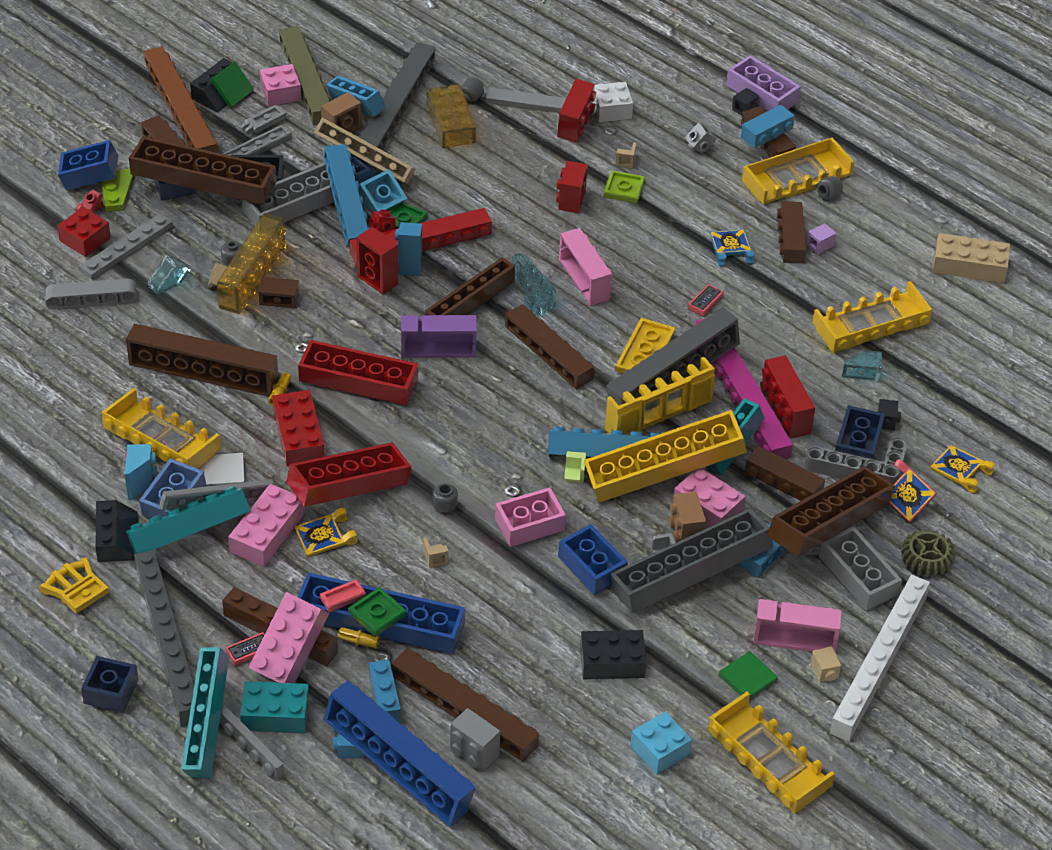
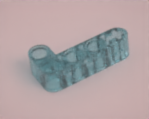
(541, 293)

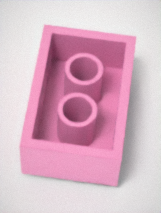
(716, 497)
(530, 517)

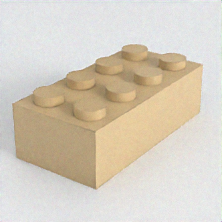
(971, 258)

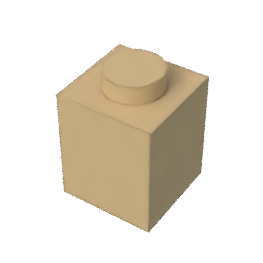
(825, 664)

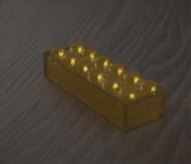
(251, 263)

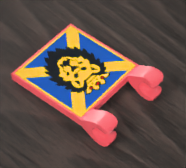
(910, 492)

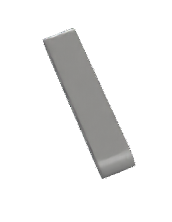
(90, 293)

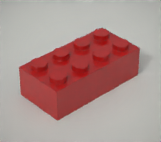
(787, 397)
(298, 426)

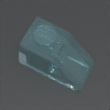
(168, 275)
(863, 365)

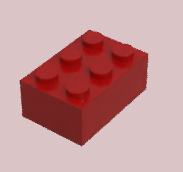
(576, 110)
(377, 260)

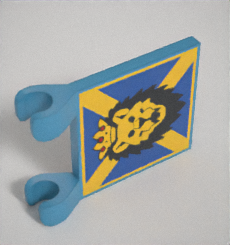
(731, 243)

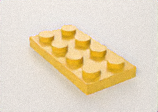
(644, 341)

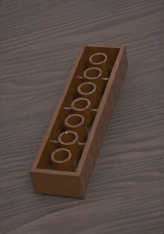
(202, 170)
(202, 360)
(830, 511)

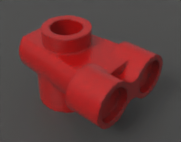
(92, 202)

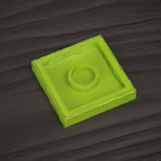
(624, 186)

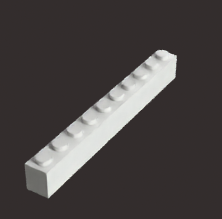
(879, 658)

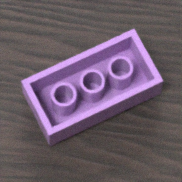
(766, 82)

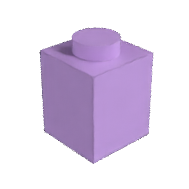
(821, 238)

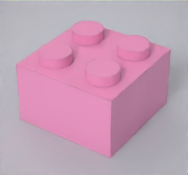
(280, 85)

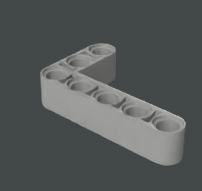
(842, 464)

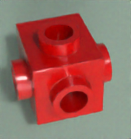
(382, 221)

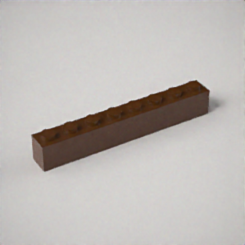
(456, 697)

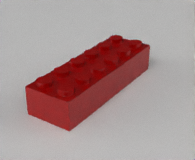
(358, 372)
(348, 474)

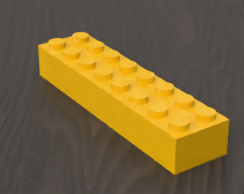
(665, 456)

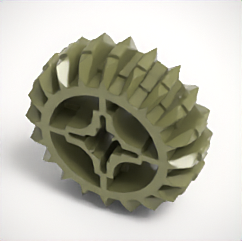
(928, 553)

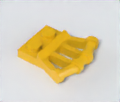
(80, 594)

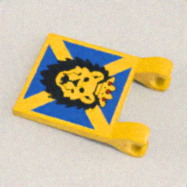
(961, 466)
(324, 534)

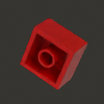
(572, 186)
(84, 231)

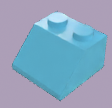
(381, 192)
(139, 469)

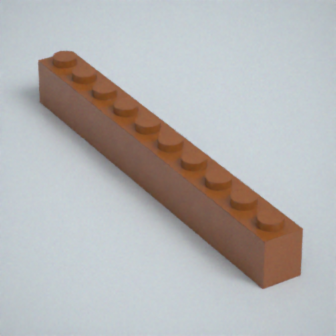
(179, 100)

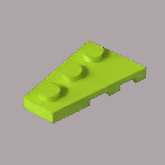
(116, 190)

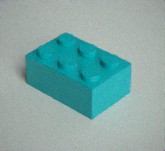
(275, 707)

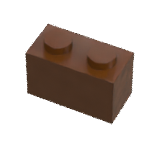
(278, 292)

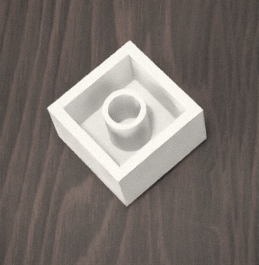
(613, 102)

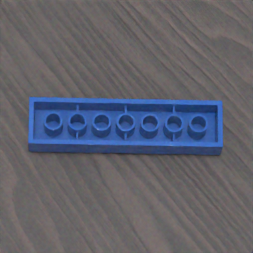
(427, 621)
(399, 753)

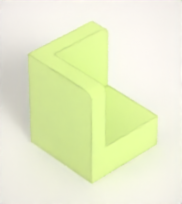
(575, 467)

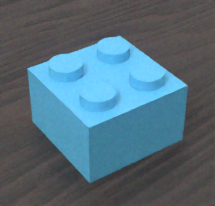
(661, 742)

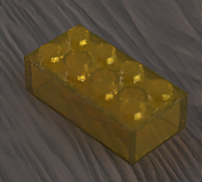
(451, 116)

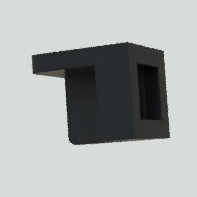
(742, 100)

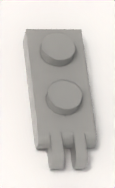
(263, 120)

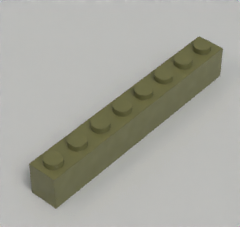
(297, 53)

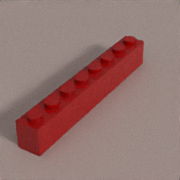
(446, 230)

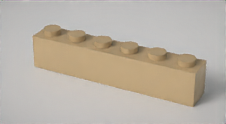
(365, 150)

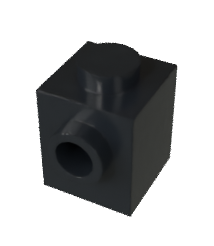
(890, 409)

